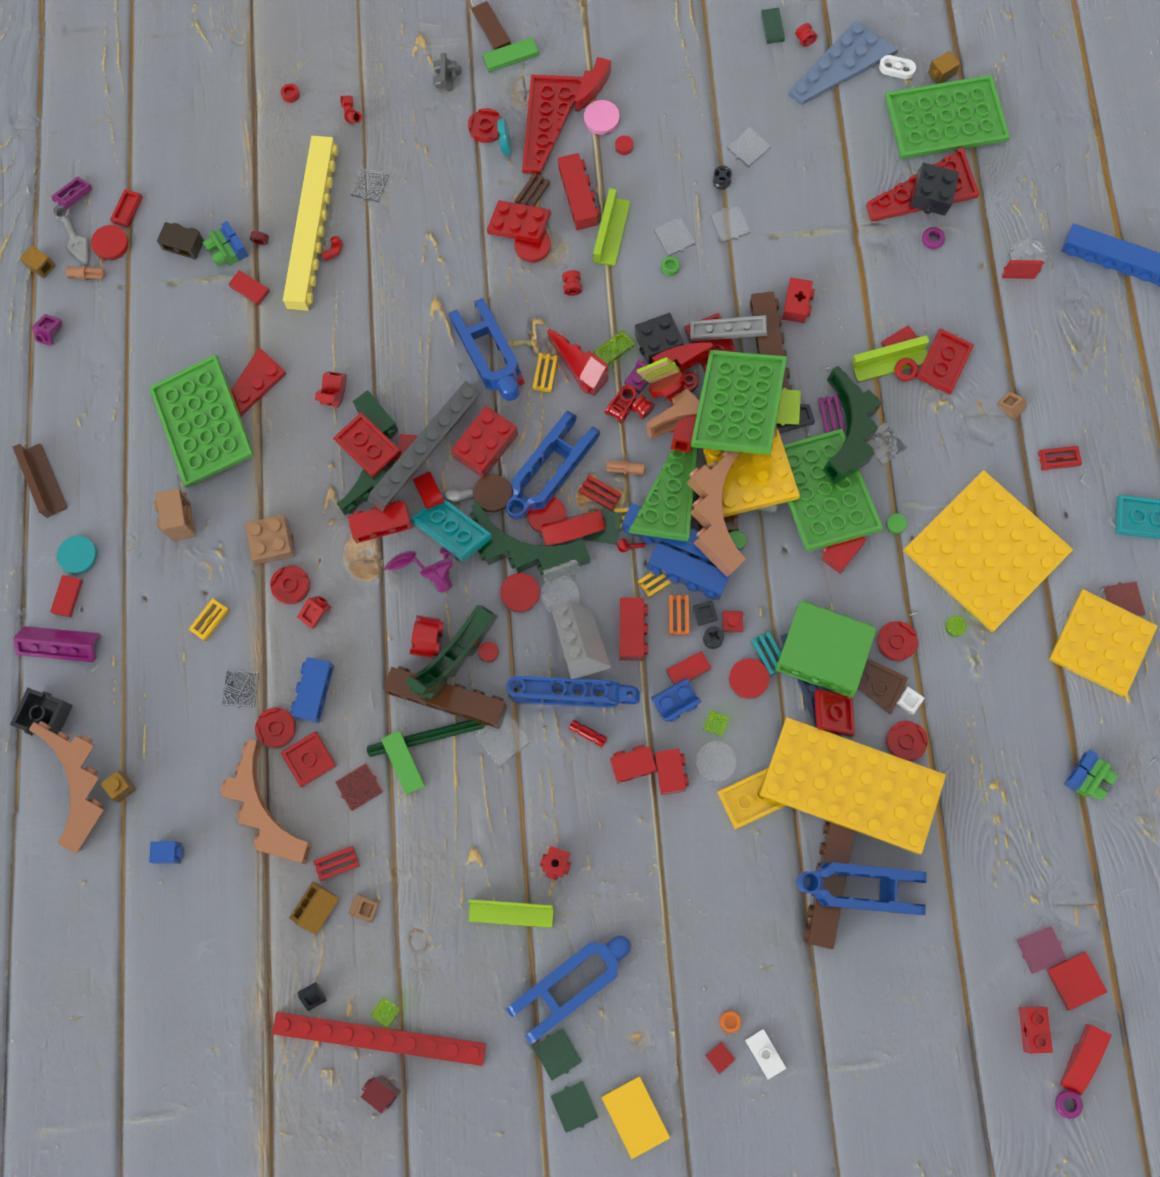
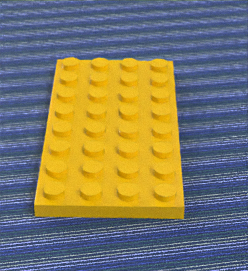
(853, 785)

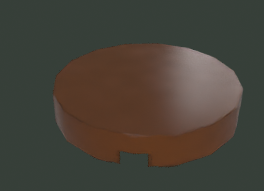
(492, 492)

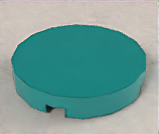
(505, 140)
(77, 554)

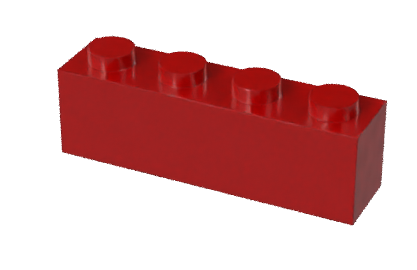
(577, 191)

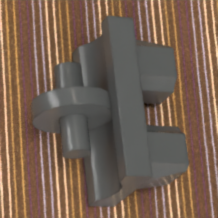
(448, 71)

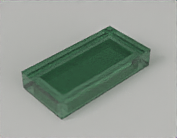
(772, 25)

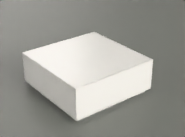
(910, 700)

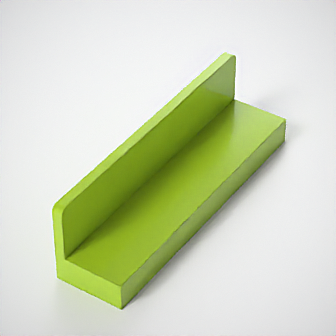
(611, 229)
(883, 360)
(511, 913)

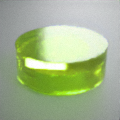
(955, 626)

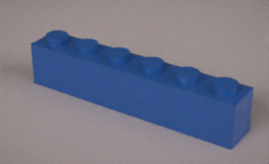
(1113, 253)
(687, 548)

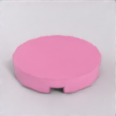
(601, 117)

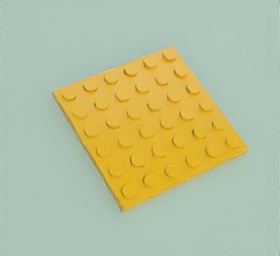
(988, 550)

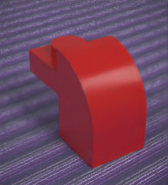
(332, 389)
(683, 434)

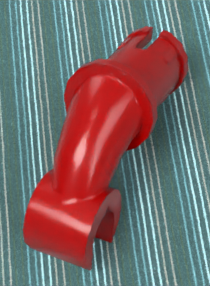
(351, 115)

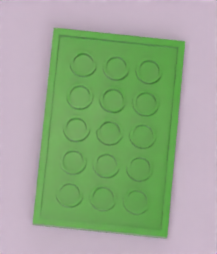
(946, 117)
(739, 402)
(201, 421)
(827, 511)

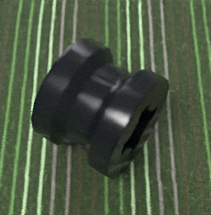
(722, 172)
(711, 641)

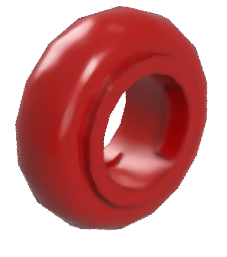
(898, 369)

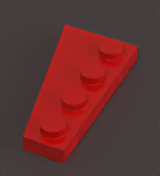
(256, 381)

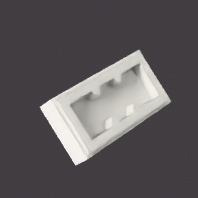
(765, 1054)

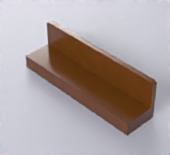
(40, 479)

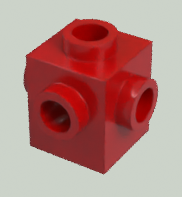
(559, 855)

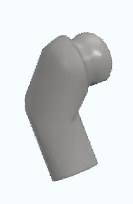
(454, 495)

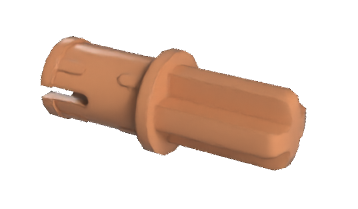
(85, 273)
(625, 467)

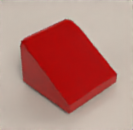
(720, 1057)

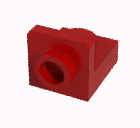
(313, 611)

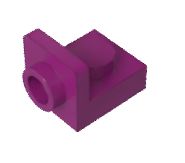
(45, 328)
(635, 379)

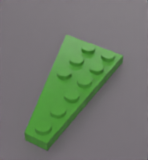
(669, 501)

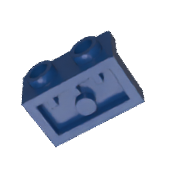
(676, 700)

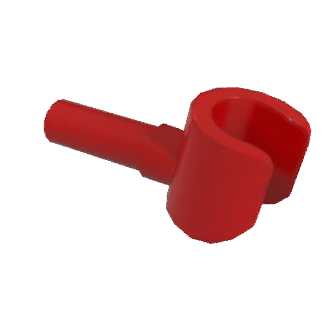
(623, 545)

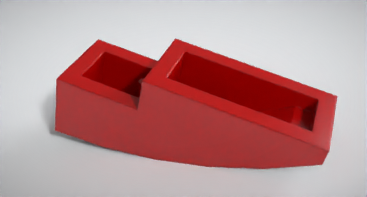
(592, 83)
(686, 355)
(572, 527)
(1085, 1059)

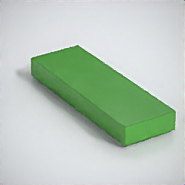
(510, 54)
(402, 762)

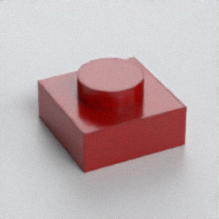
(732, 621)

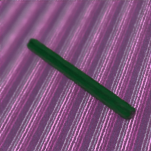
(430, 735)

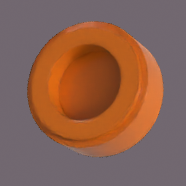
(730, 1021)

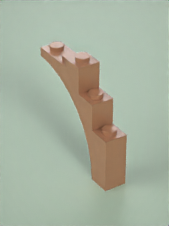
(684, 406)
(708, 511)
(81, 781)
(254, 813)

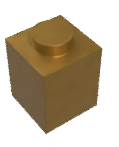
(944, 67)
(37, 262)
(118, 786)

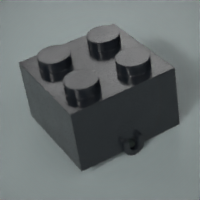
(934, 189)
(657, 336)
(40, 707)

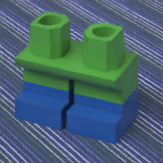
(228, 243)
(1089, 774)

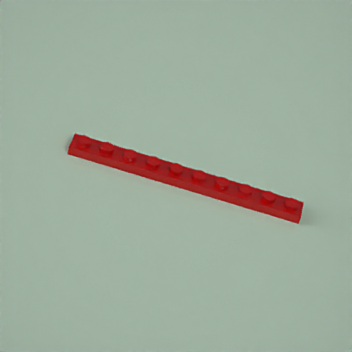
(379, 1038)

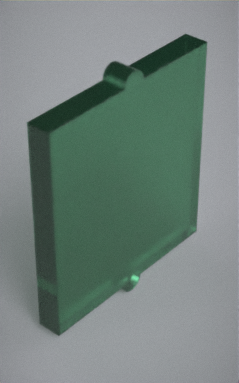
(612, 527)
(557, 1054)
(574, 1106)

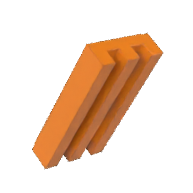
(679, 598)

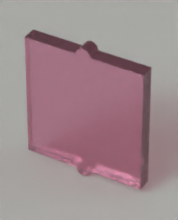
(1041, 950)

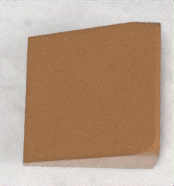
(1012, 404)
(363, 908)

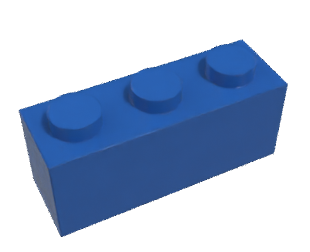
(312, 690)

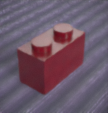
(380, 1093)

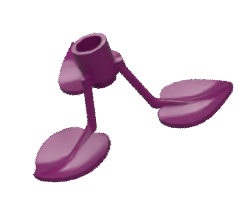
(437, 572)

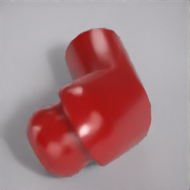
(334, 250)

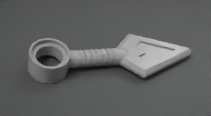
(77, 244)

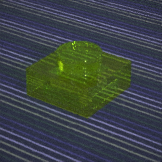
(716, 723)
(385, 1013)

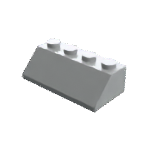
(579, 639)

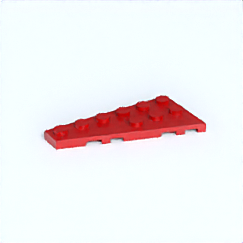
(897, 200)

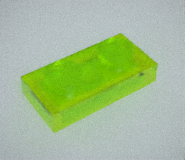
(614, 347)

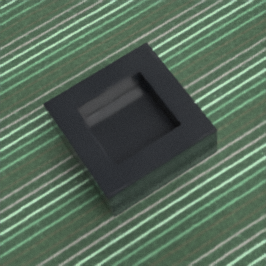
(705, 613)
(311, 996)

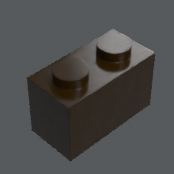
(180, 240)

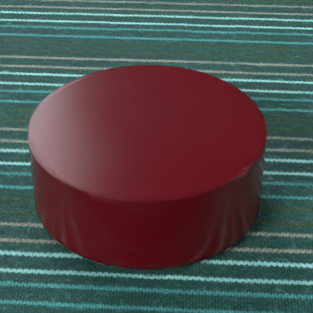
(259, 238)

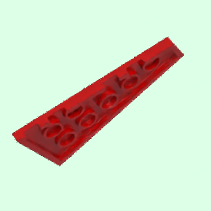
(548, 109)

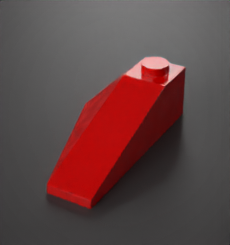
(586, 368)

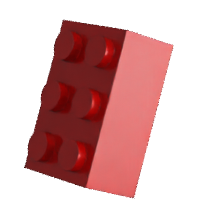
(484, 442)

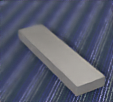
(728, 328)

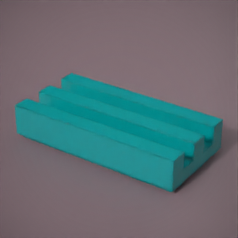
(761, 638)

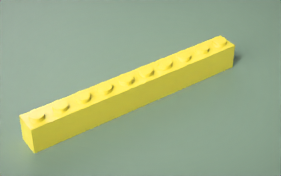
(310, 223)

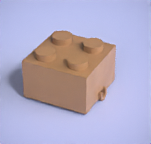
(175, 514)
(270, 539)

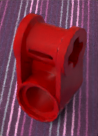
(619, 406)

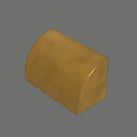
(314, 908)

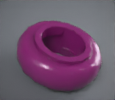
(936, 232)
(1078, 1105)

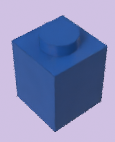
(166, 852)

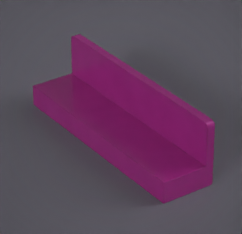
(56, 644)

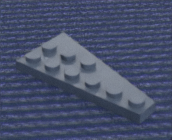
(845, 59)

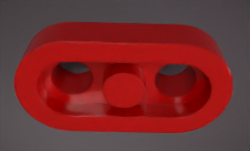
(691, 386)

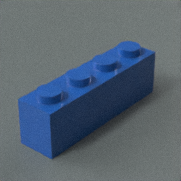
(687, 571)

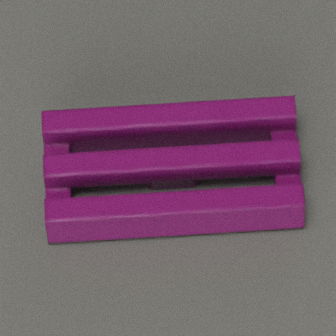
(73, 194)
(828, 400)

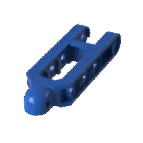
(504, 379)
(520, 503)
(541, 691)
(813, 883)
(610, 952)

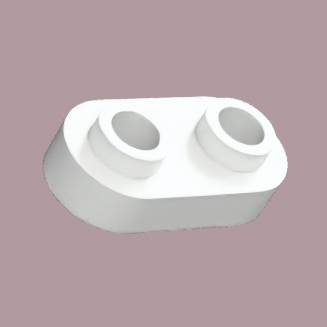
(897, 67)

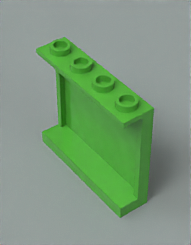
(826, 649)

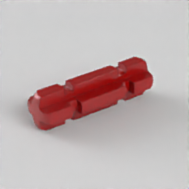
(587, 733)

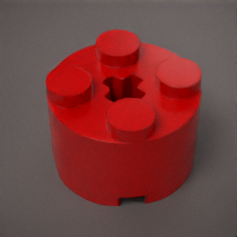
(425, 636)

